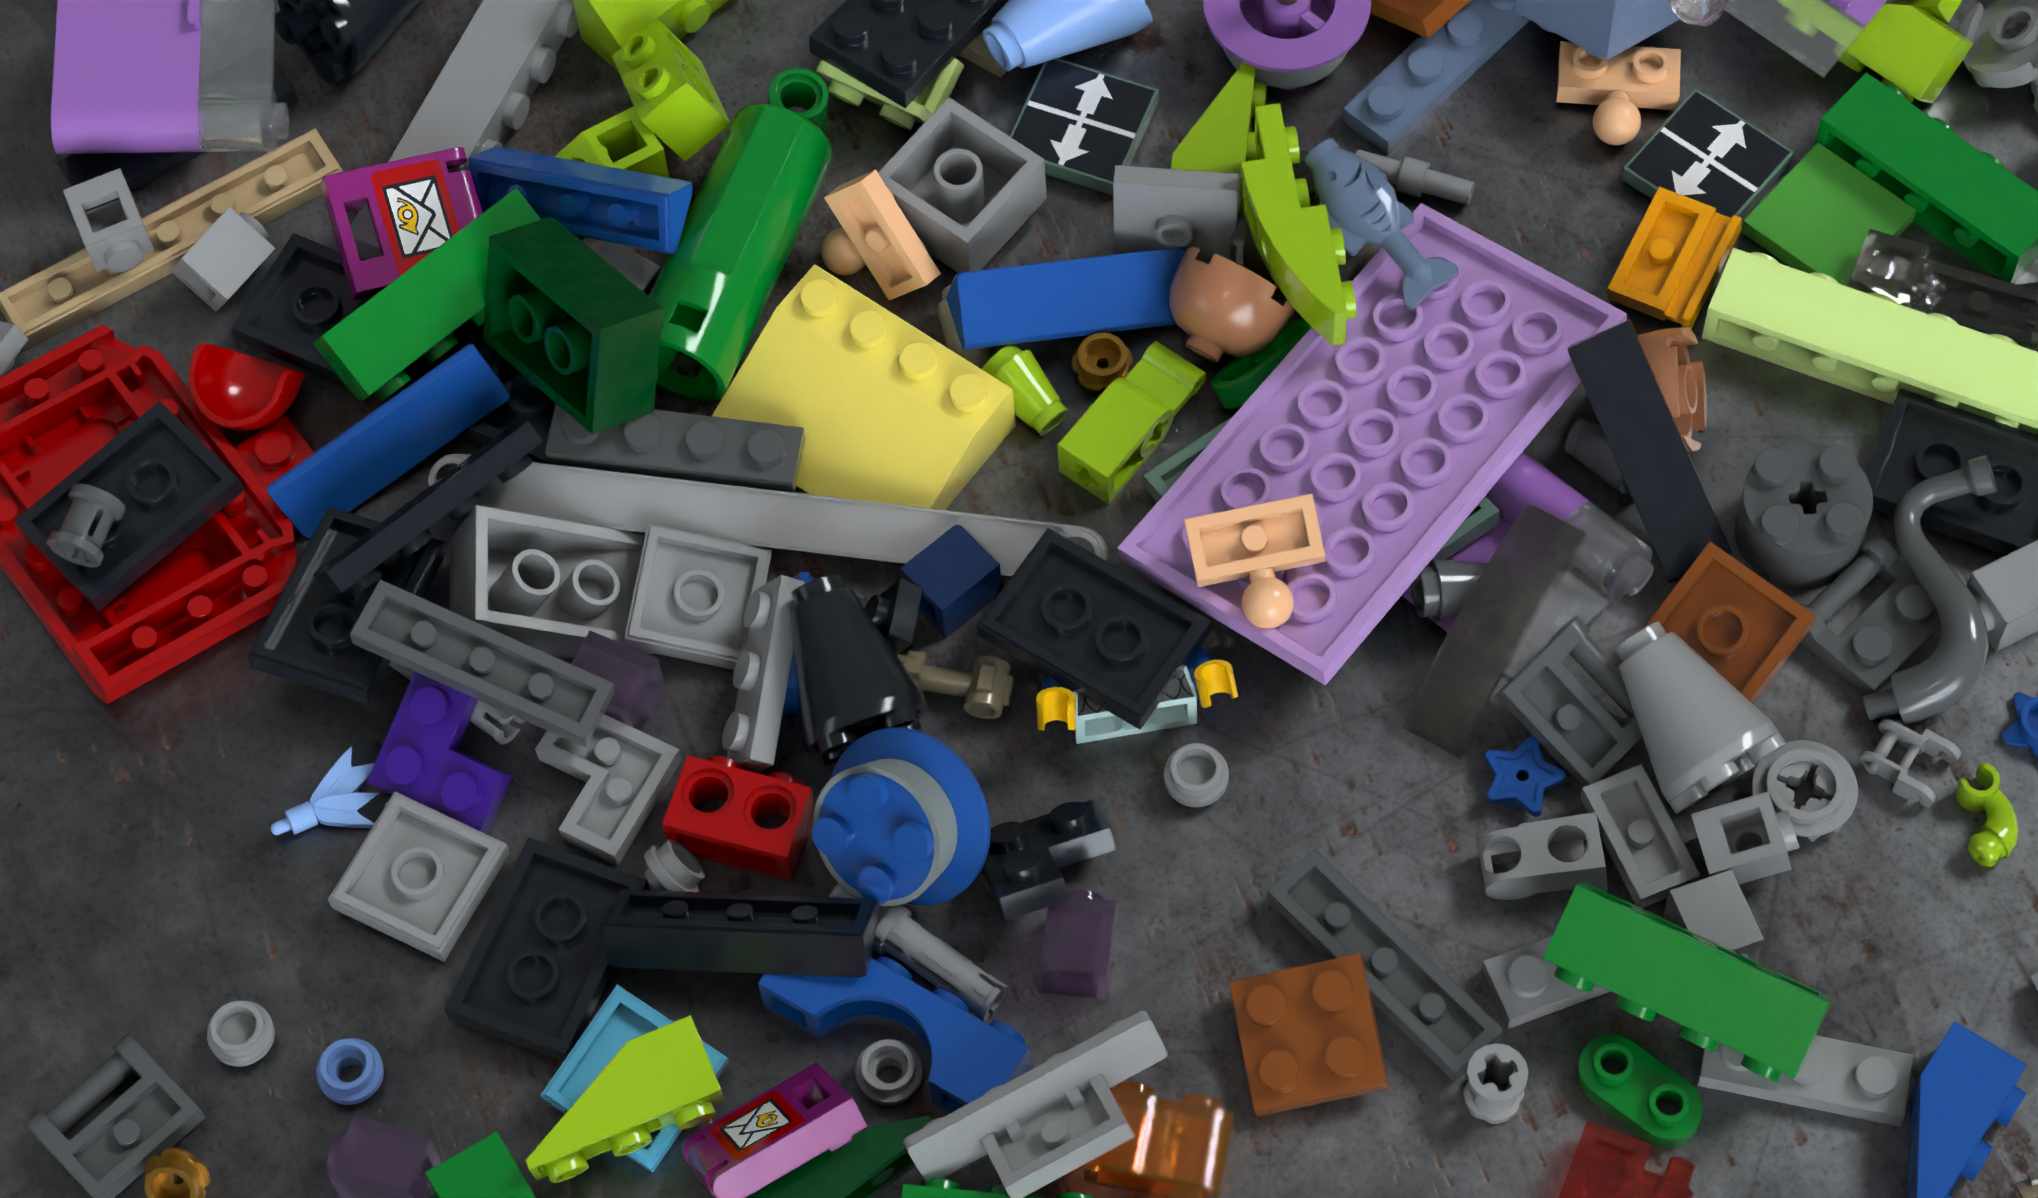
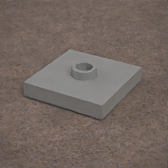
(1174, 210)
(694, 596)
(419, 876)

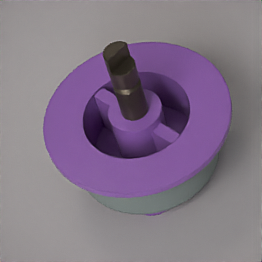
(1287, 39)

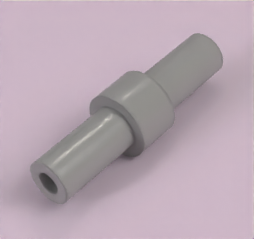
(1416, 177)

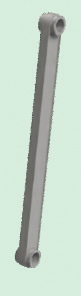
(757, 514)

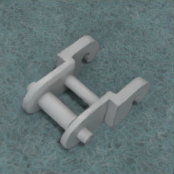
(1928, 742)

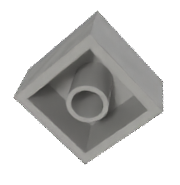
(964, 186)

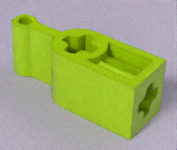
(1128, 422)

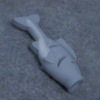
(1368, 212)

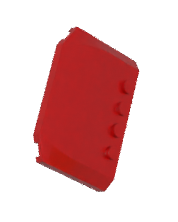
(202, 591)

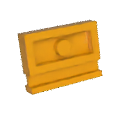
(1674, 258)

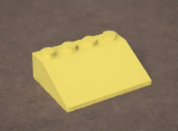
(876, 398)

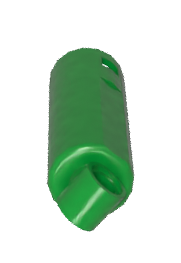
(741, 233)

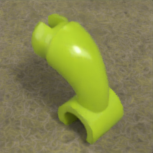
(2000, 829)

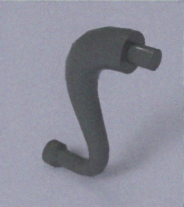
(1963, 641)

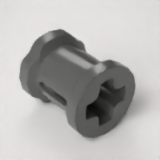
(86, 525)

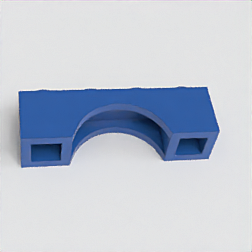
(964, 1050)

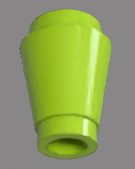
(1032, 392)

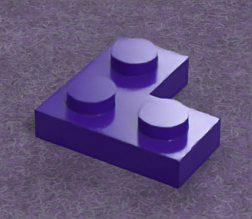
(424, 760)

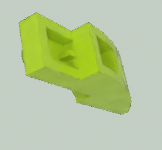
(1293, 235)

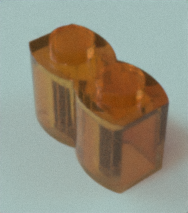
(1175, 1149)

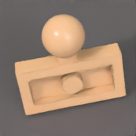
(1619, 86)
(875, 236)
(1256, 545)

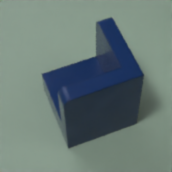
(955, 579)

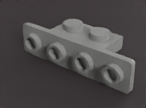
(1046, 1117)

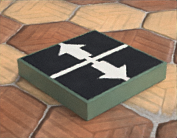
(1084, 122)
(1709, 158)

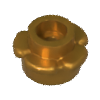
(1101, 348)
(163, 1182)

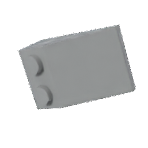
(543, 578)

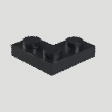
(1027, 855)

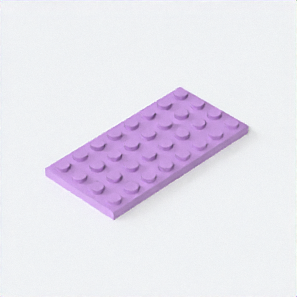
(1386, 435)

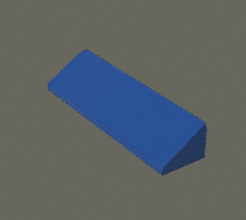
(588, 197)
(1063, 298)
(390, 440)

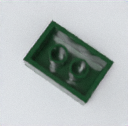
(572, 324)

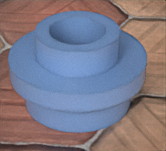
(340, 1056)

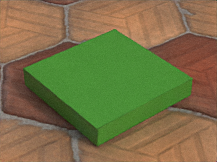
(1824, 214)

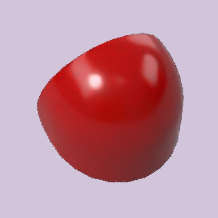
(240, 388)

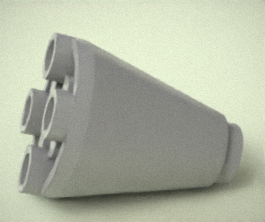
(1691, 717)

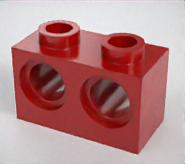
(733, 832)

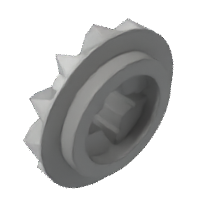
(1832, 782)

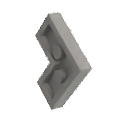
(623, 782)

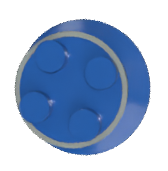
(902, 820)

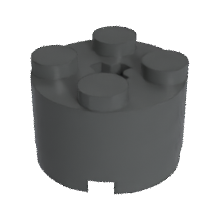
(1803, 513)

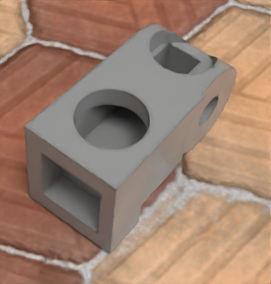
(1542, 857)

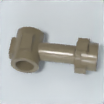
(984, 687)

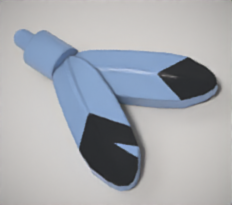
(337, 795)

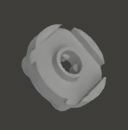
(1996, 57)

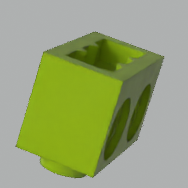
(670, 89)

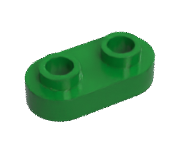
(1244, 375)
(1634, 1093)

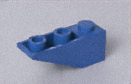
(1954, 1107)

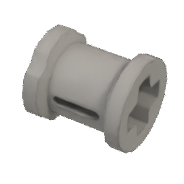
(1504, 1066)

